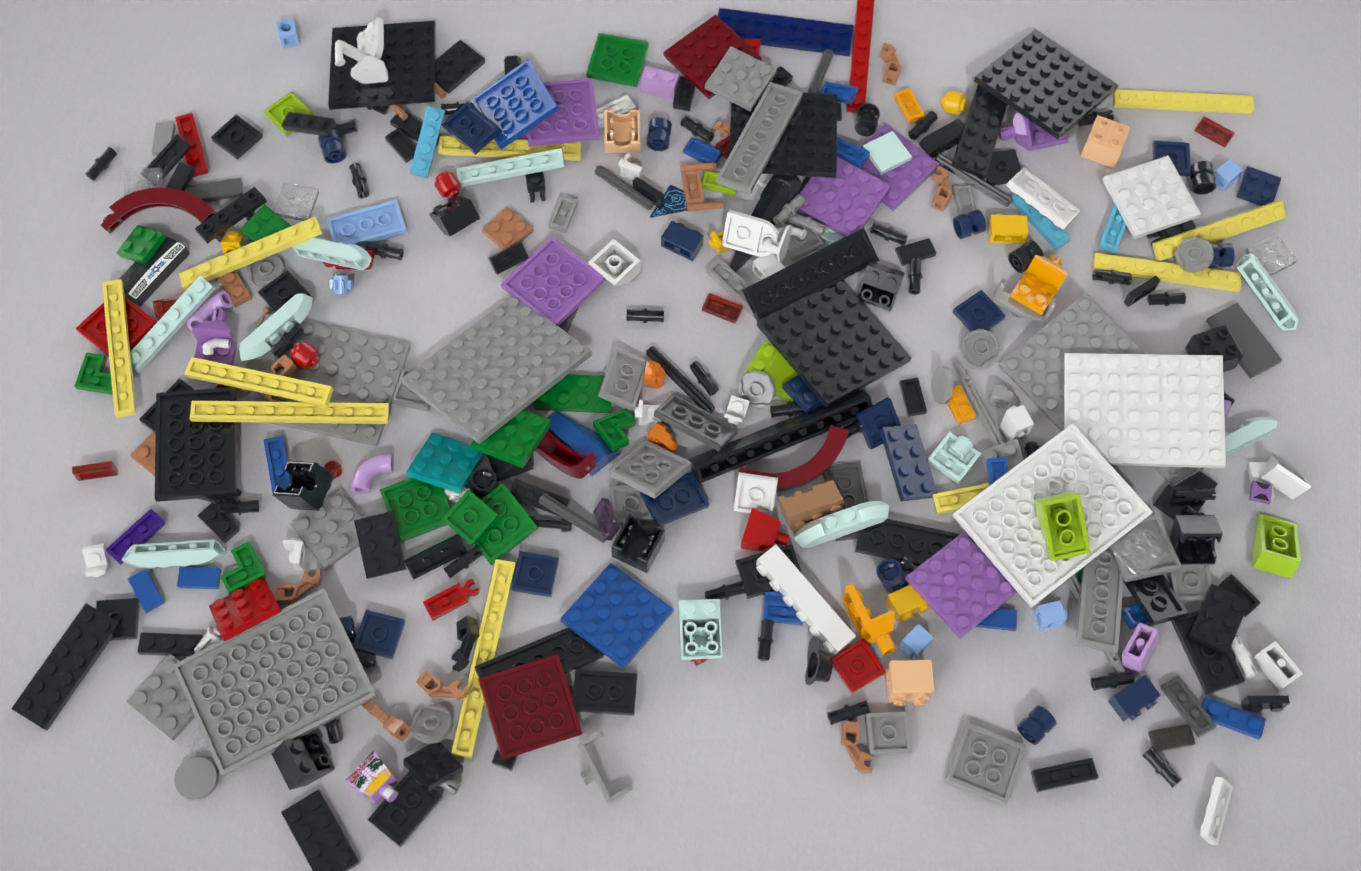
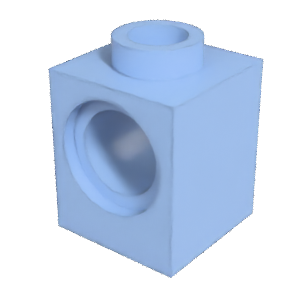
(287, 32)
(1227, 175)
(1050, 615)
(916, 642)

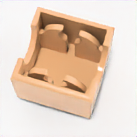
(622, 132)
(1105, 141)
(909, 682)

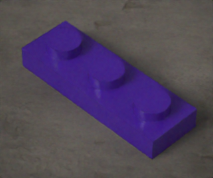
(138, 533)

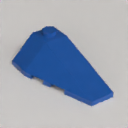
(581, 440)

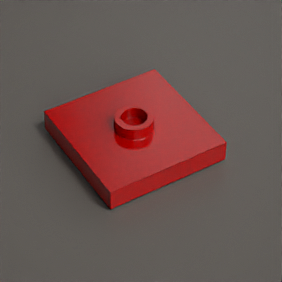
(857, 666)

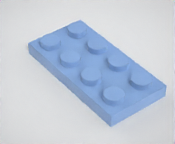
(367, 224)

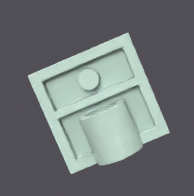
(954, 457)

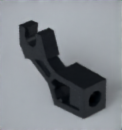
(467, 633)

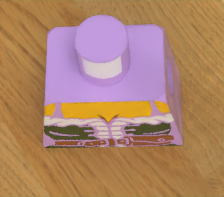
(373, 780)

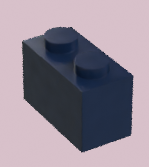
(682, 240)
(1135, 698)

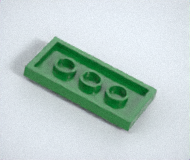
(574, 394)

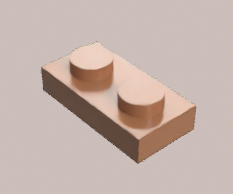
(235, 288)

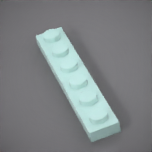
(510, 167)
(170, 323)

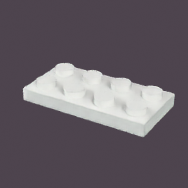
(1043, 198)

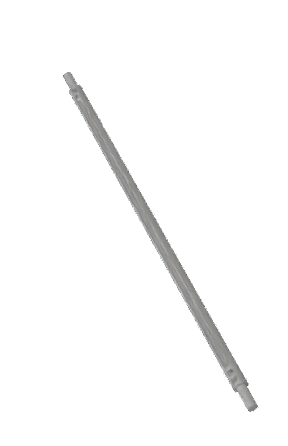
(996, 438)

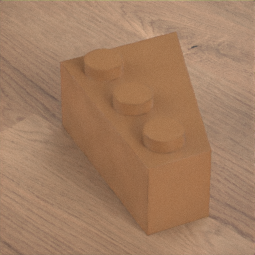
(811, 505)

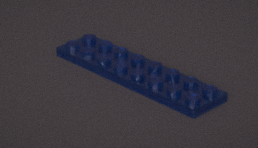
(790, 31)

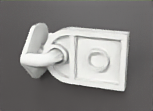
(370, 49)
(758, 235)

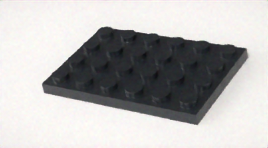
(190, 456)

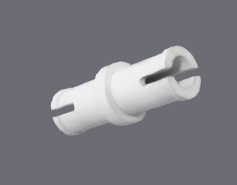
(1243, 658)

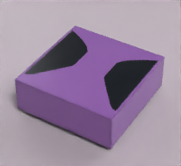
(1260, 492)

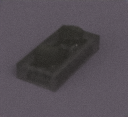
(1171, 738)

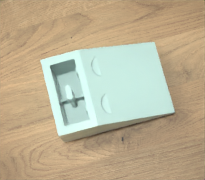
(700, 629)

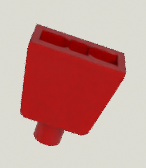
(762, 532)

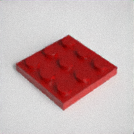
(95, 330)
(244, 609)

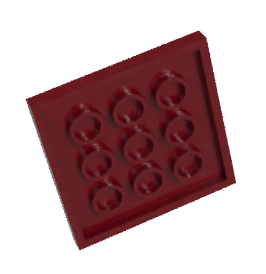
(703, 50)
(529, 707)

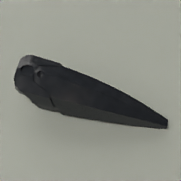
(777, 193)

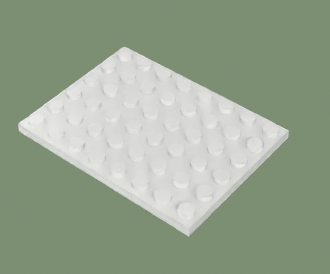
(1148, 407)
(1006, 519)

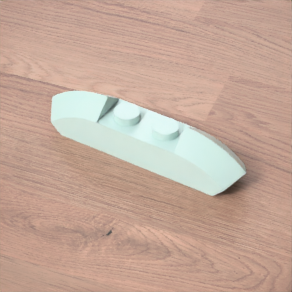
(334, 253)
(1268, 292)
(275, 327)
(1253, 431)
(842, 523)
(174, 554)

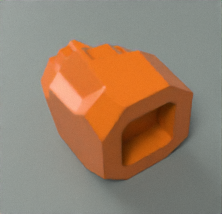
(654, 375)
(662, 437)

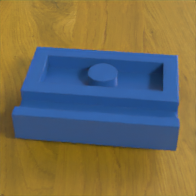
(778, 611)

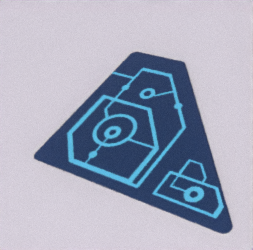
(673, 202)

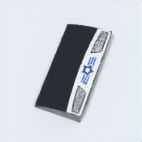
(143, 280)

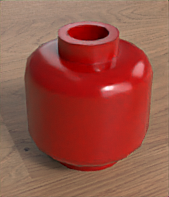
(447, 184)
(305, 355)

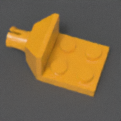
(1040, 283)
(872, 630)

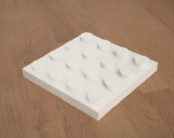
(1151, 197)

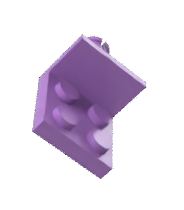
(1029, 134)
(215, 329)

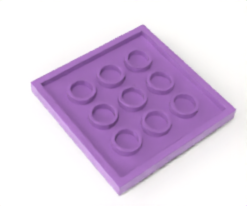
(575, 119)
(904, 178)
(843, 201)
(553, 281)
(961, 585)

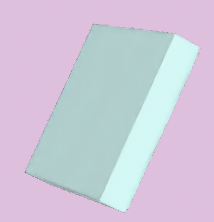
(887, 152)

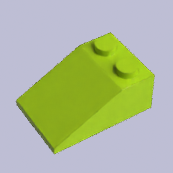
(773, 363)
(1063, 525)
(1276, 546)

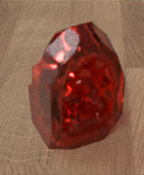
(162, 306)

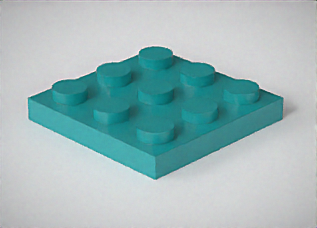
(445, 463)

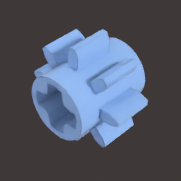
(340, 283)

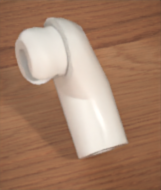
(214, 343)

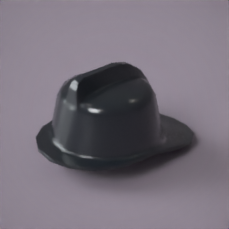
(818, 663)

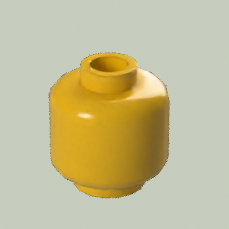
(954, 103)

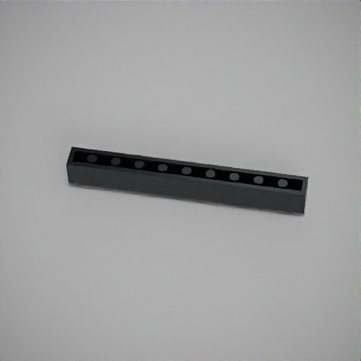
(778, 437)

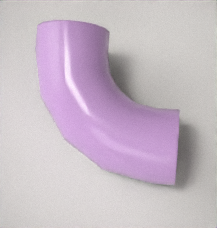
(204, 313)
(369, 470)

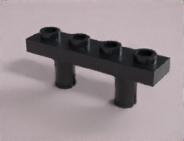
(230, 215)

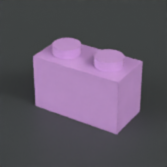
(659, 82)
(1140, 648)

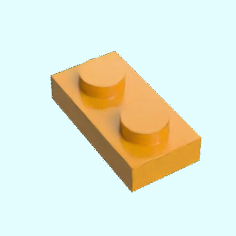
(908, 105)
(960, 406)

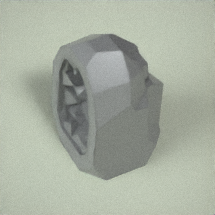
(1003, 397)

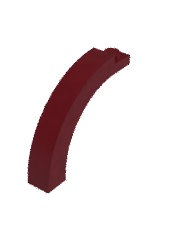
(153, 198)
(564, 458)
(814, 467)

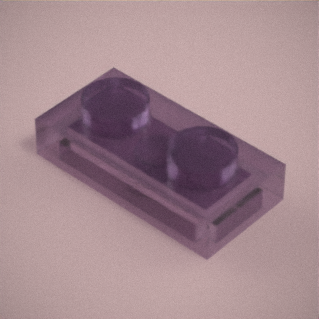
(606, 519)

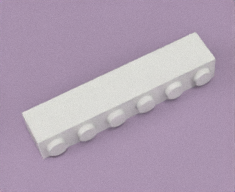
(805, 600)

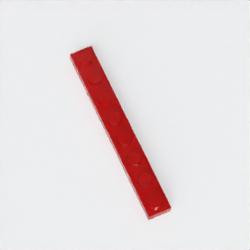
(861, 52)

